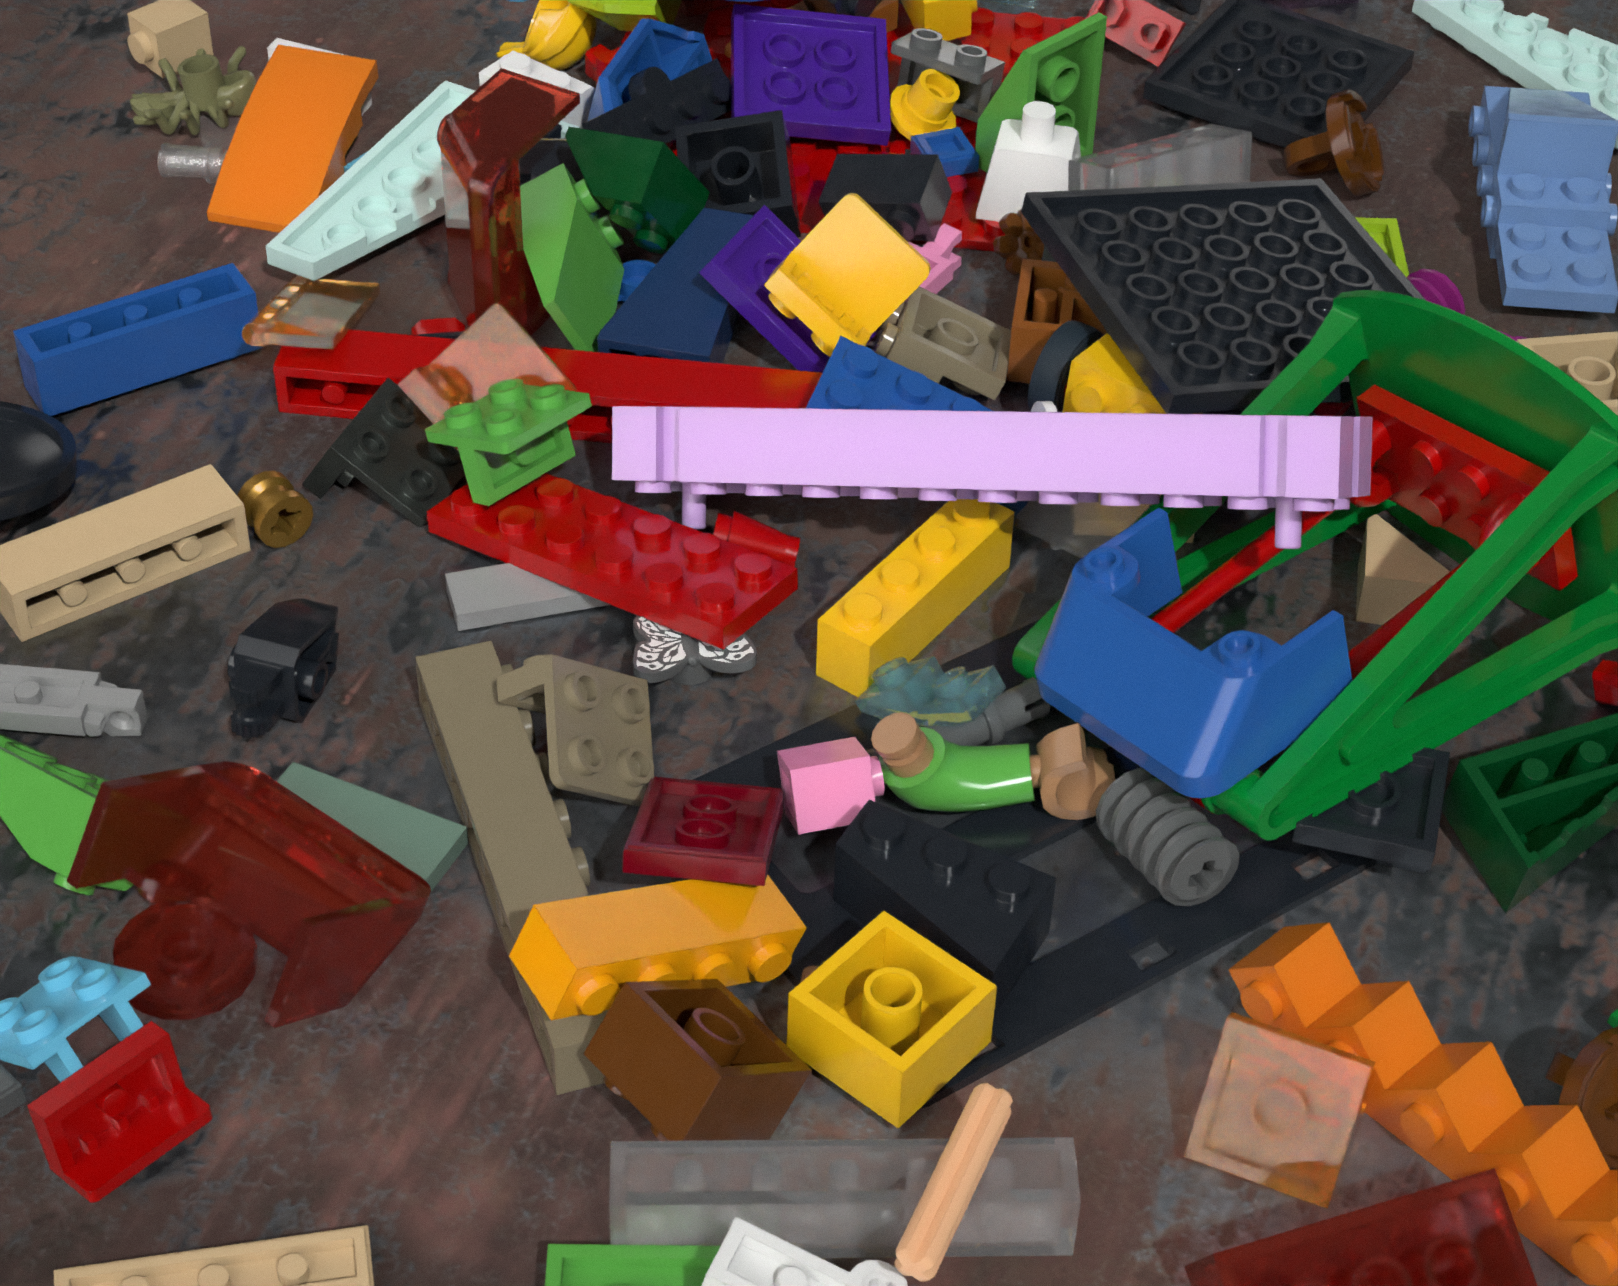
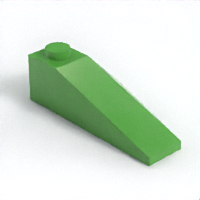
(48, 808)

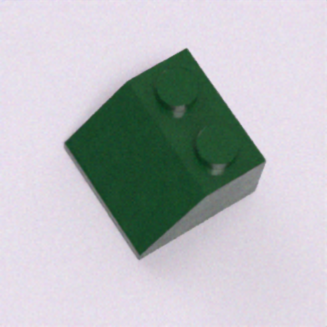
(639, 185)

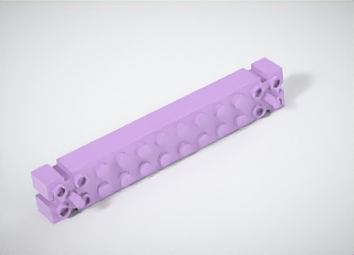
(998, 457)

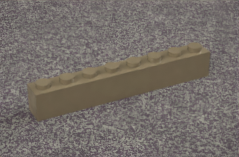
(510, 822)

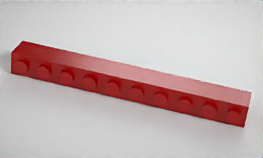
(346, 377)

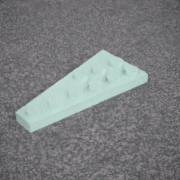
(377, 198)

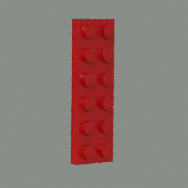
(621, 556)

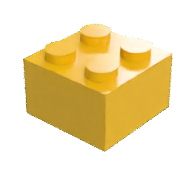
(890, 1018)

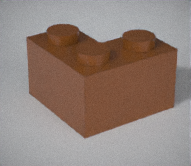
(1042, 305)

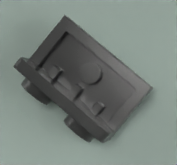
(968, 65)

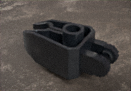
(282, 665)

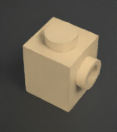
(168, 31)

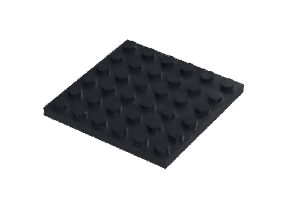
(1212, 280)

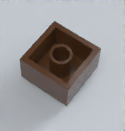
(696, 1061)

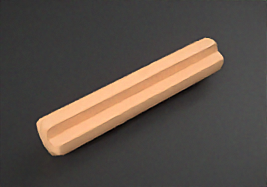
(953, 1182)

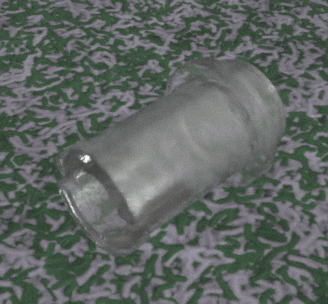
(191, 161)

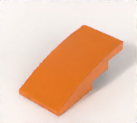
(291, 137)

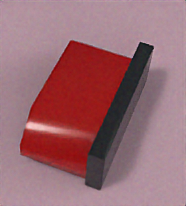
(439, 327)

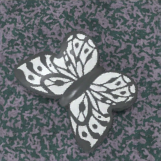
(684, 659)

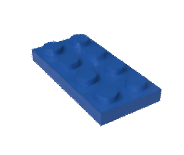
(867, 380)

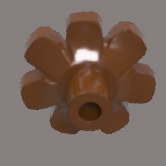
(1018, 243)

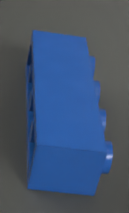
(136, 340)

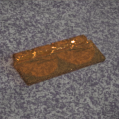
(310, 313)

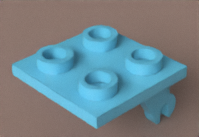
(63, 1001)

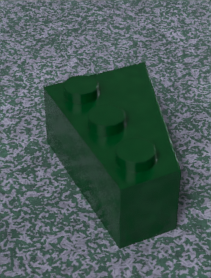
(1535, 805)

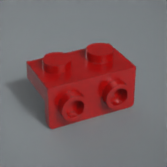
(117, 1114)

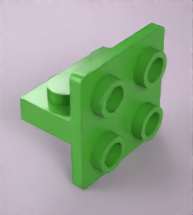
(510, 435)

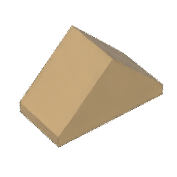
(1391, 572)

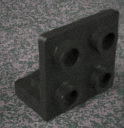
(391, 456)

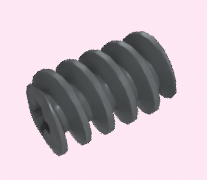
(1166, 838)

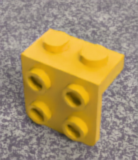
(847, 275)

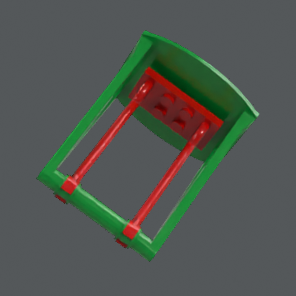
(1485, 462)

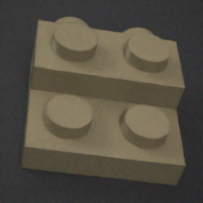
(947, 341)

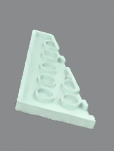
(1529, 49)

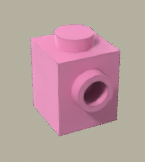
(828, 783)

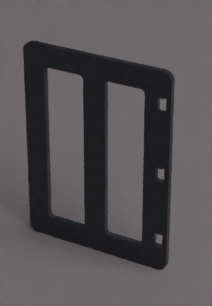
(1094, 969)

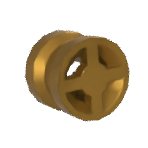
(275, 509)

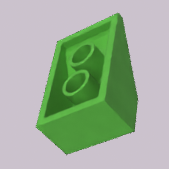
(1055, 71)
(571, 254)

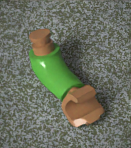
(961, 778)

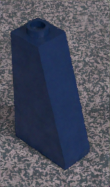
(674, 306)

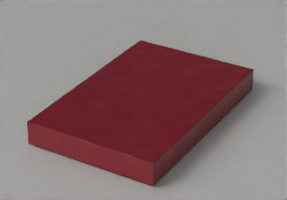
(705, 831)

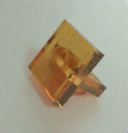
(1280, 1109)

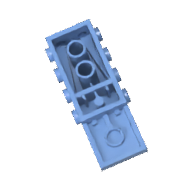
(1547, 196)

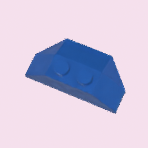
(647, 46)

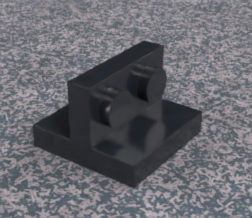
(1388, 820)

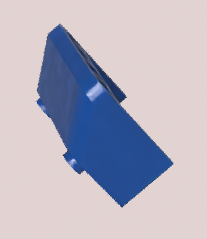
(1161, 701)

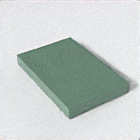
(403, 832)

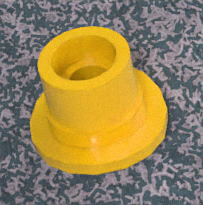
(925, 104)

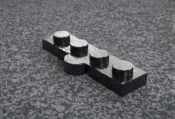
(663, 104)

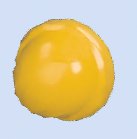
(556, 35)

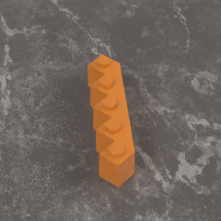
(1444, 1098)

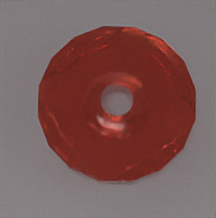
(193, 955)

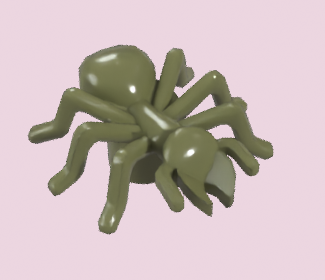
(203, 91)

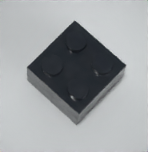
(743, 164)

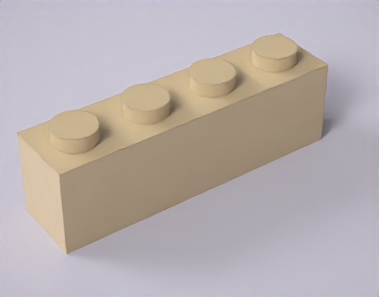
(120, 551)

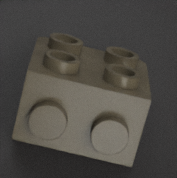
(593, 723)

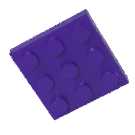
(815, 68)

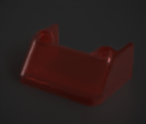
(483, 195)
(270, 855)

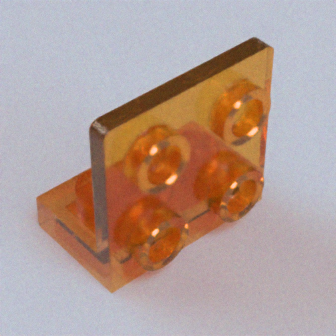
(484, 354)

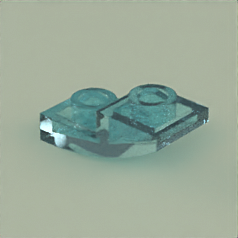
(929, 693)

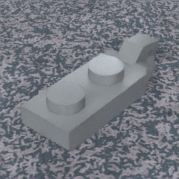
(68, 703)

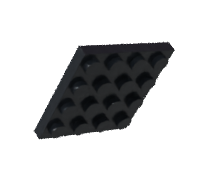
(1273, 71)

